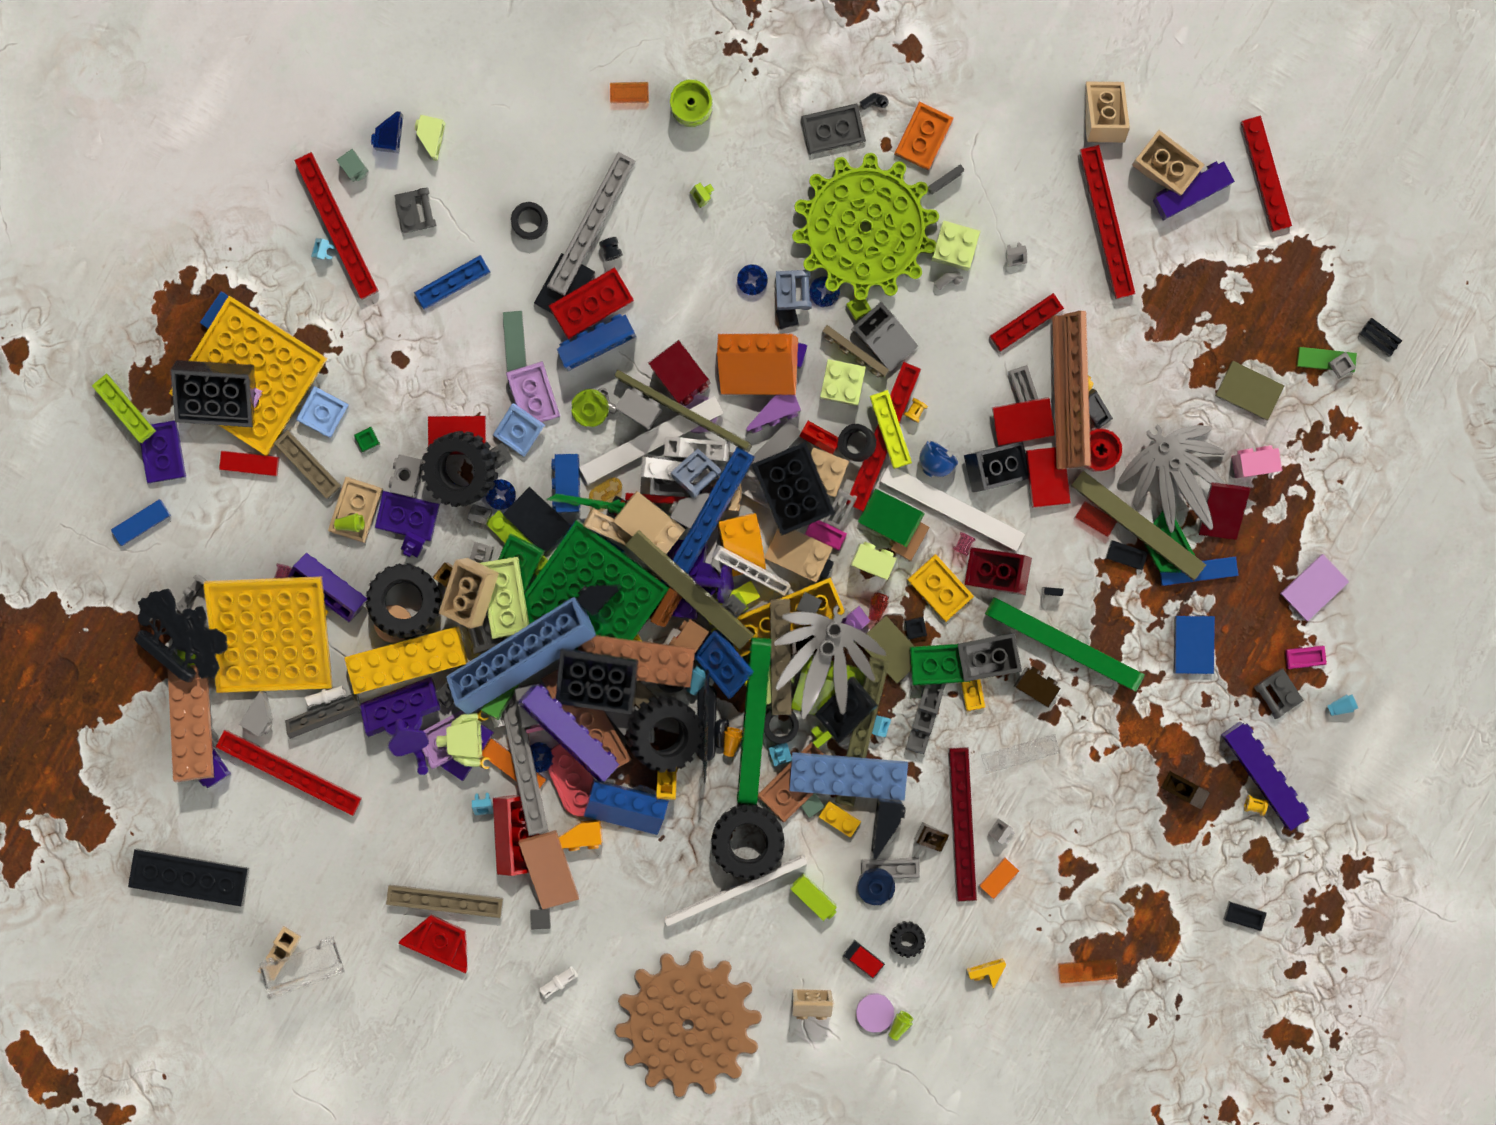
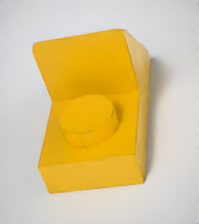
(666, 785)
(992, 969)

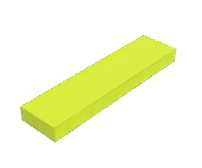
(890, 429)

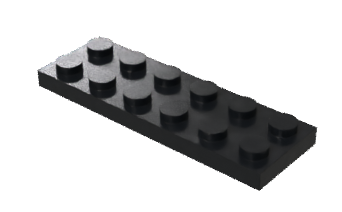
(188, 877)

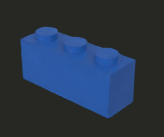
(566, 480)

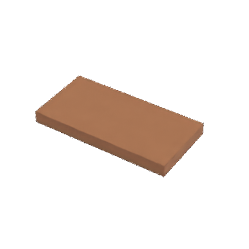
(778, 794)
(549, 869)

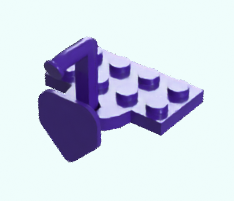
(701, 574)
(397, 711)

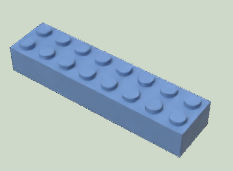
(520, 656)

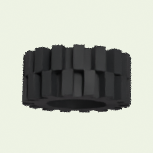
(913, 949)

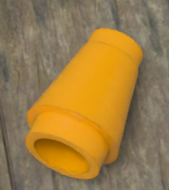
(731, 741)

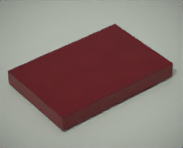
(1226, 509)

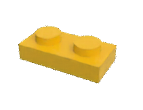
(839, 819)

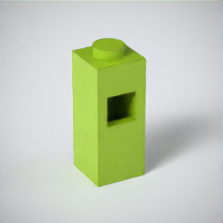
(814, 897)

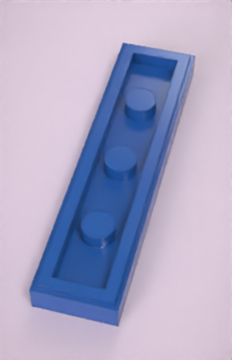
(452, 282)
(1214, 569)

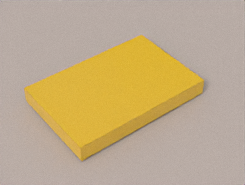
(940, 587)

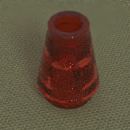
(877, 606)

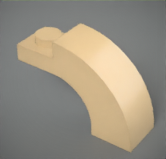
(284, 944)

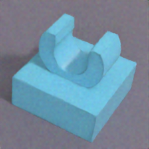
(320, 249)
(881, 726)
(780, 754)
(482, 806)

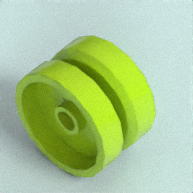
(693, 114)

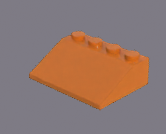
(757, 364)

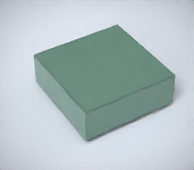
(812, 805)

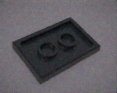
(547, 296)
(537, 519)
(858, 707)

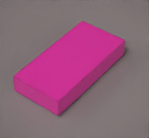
(826, 534)
(1305, 657)

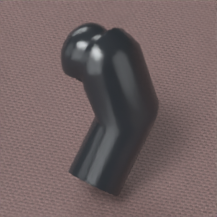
(874, 99)
(721, 725)

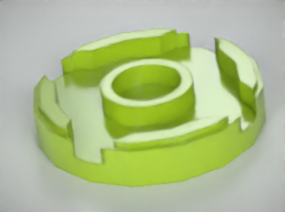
(590, 408)

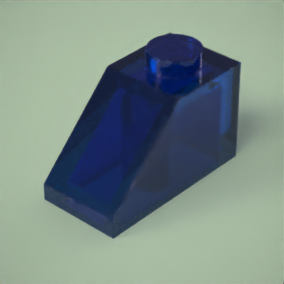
(388, 134)

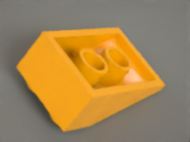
(743, 538)

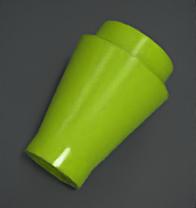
(350, 523)
(901, 1024)

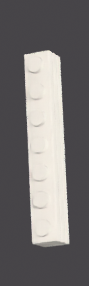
(751, 570)

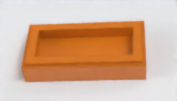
(999, 878)

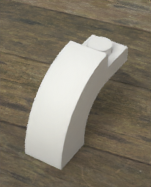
(685, 447)

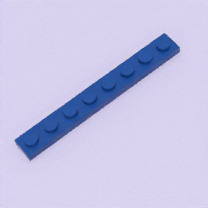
(713, 509)

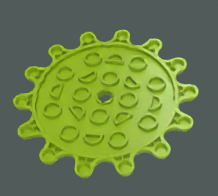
(869, 197)

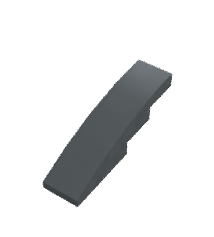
(925, 717)

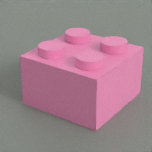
(1255, 463)

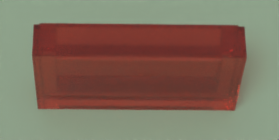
(1095, 519)

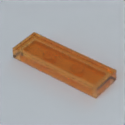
(1088, 971)

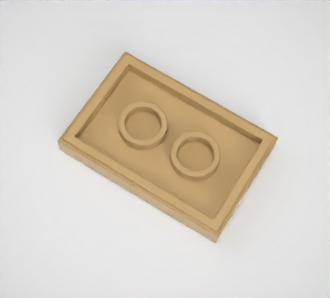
(360, 499)

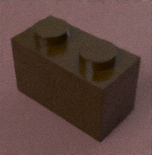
(1037, 687)

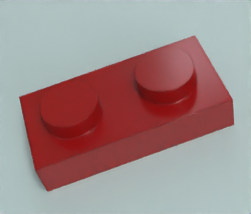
(819, 437)

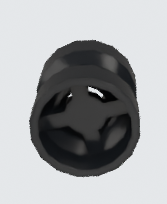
(610, 248)

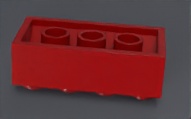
(509, 829)

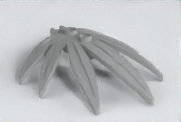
(1171, 458)
(829, 640)

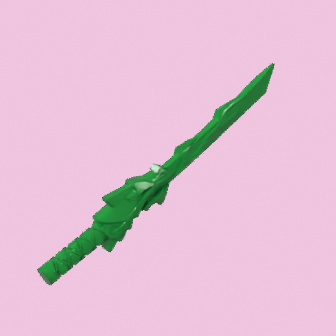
(616, 506)

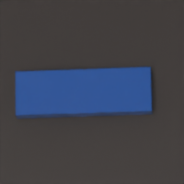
(140, 522)

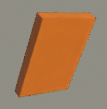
(923, 136)

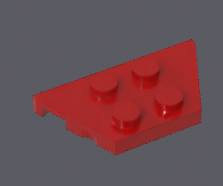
(440, 942)

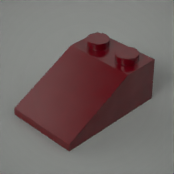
(998, 571)

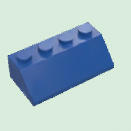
(597, 342)
(625, 807)

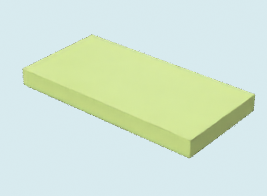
(507, 605)

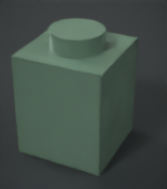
(353, 165)

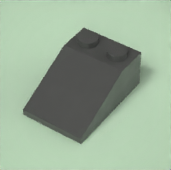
(663, 487)
(989, 657)

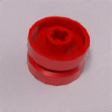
(1110, 450)

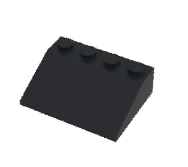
(213, 393)
(793, 488)
(597, 681)

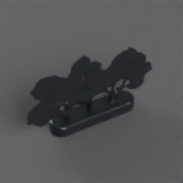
(186, 633)
(707, 713)

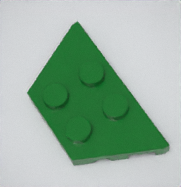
(1161, 563)

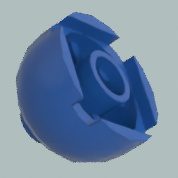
(936, 460)

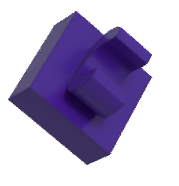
(412, 545)

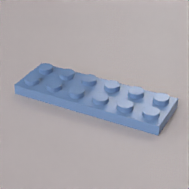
(848, 776)

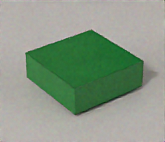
(366, 439)

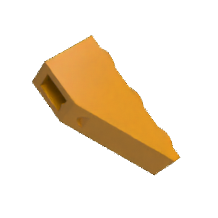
(583, 834)

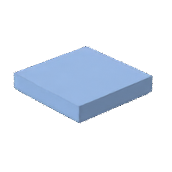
(322, 412)
(518, 430)

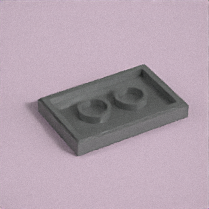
(833, 128)

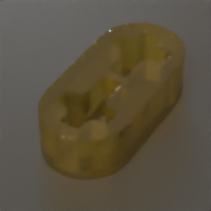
(603, 486)

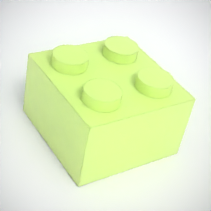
(955, 245)
(842, 382)
(873, 561)

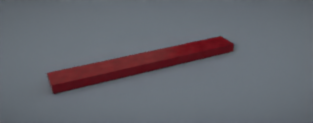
(962, 824)

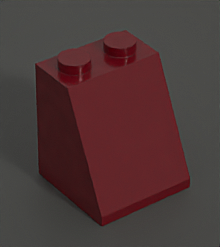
(680, 373)

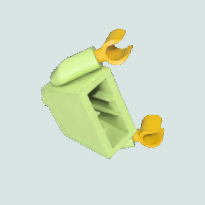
(465, 740)

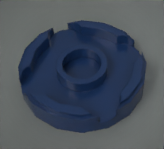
(876, 886)

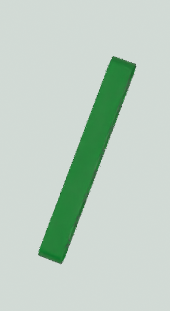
(1064, 644)
(754, 721)

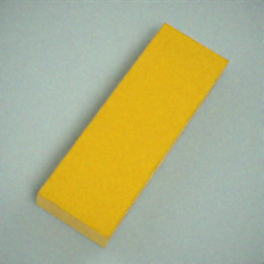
(973, 695)

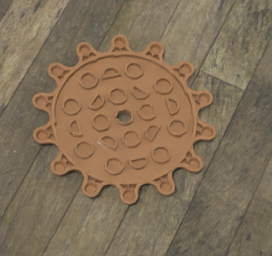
(693, 995)

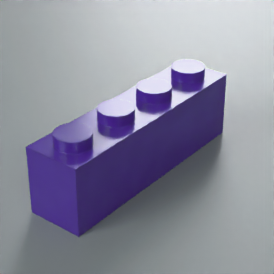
(1203, 186)
(337, 592)

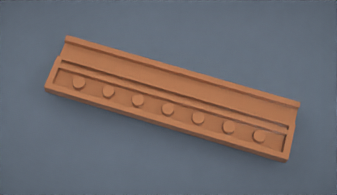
(1071, 390)

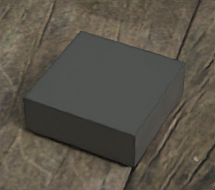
(808, 603)
(540, 919)

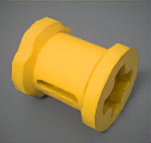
(915, 410)
(1256, 805)

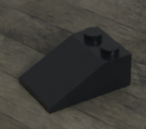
(996, 466)
(887, 820)

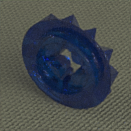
(755, 271)
(816, 295)
(510, 495)
(541, 748)

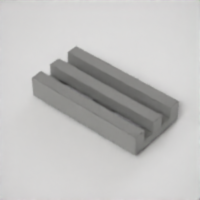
(1015, 385)
(846, 496)

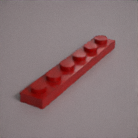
(1266, 173)

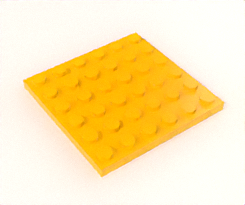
(281, 368)
(272, 634)

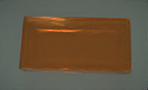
(629, 92)

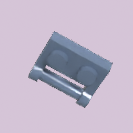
(787, 290)
(693, 467)

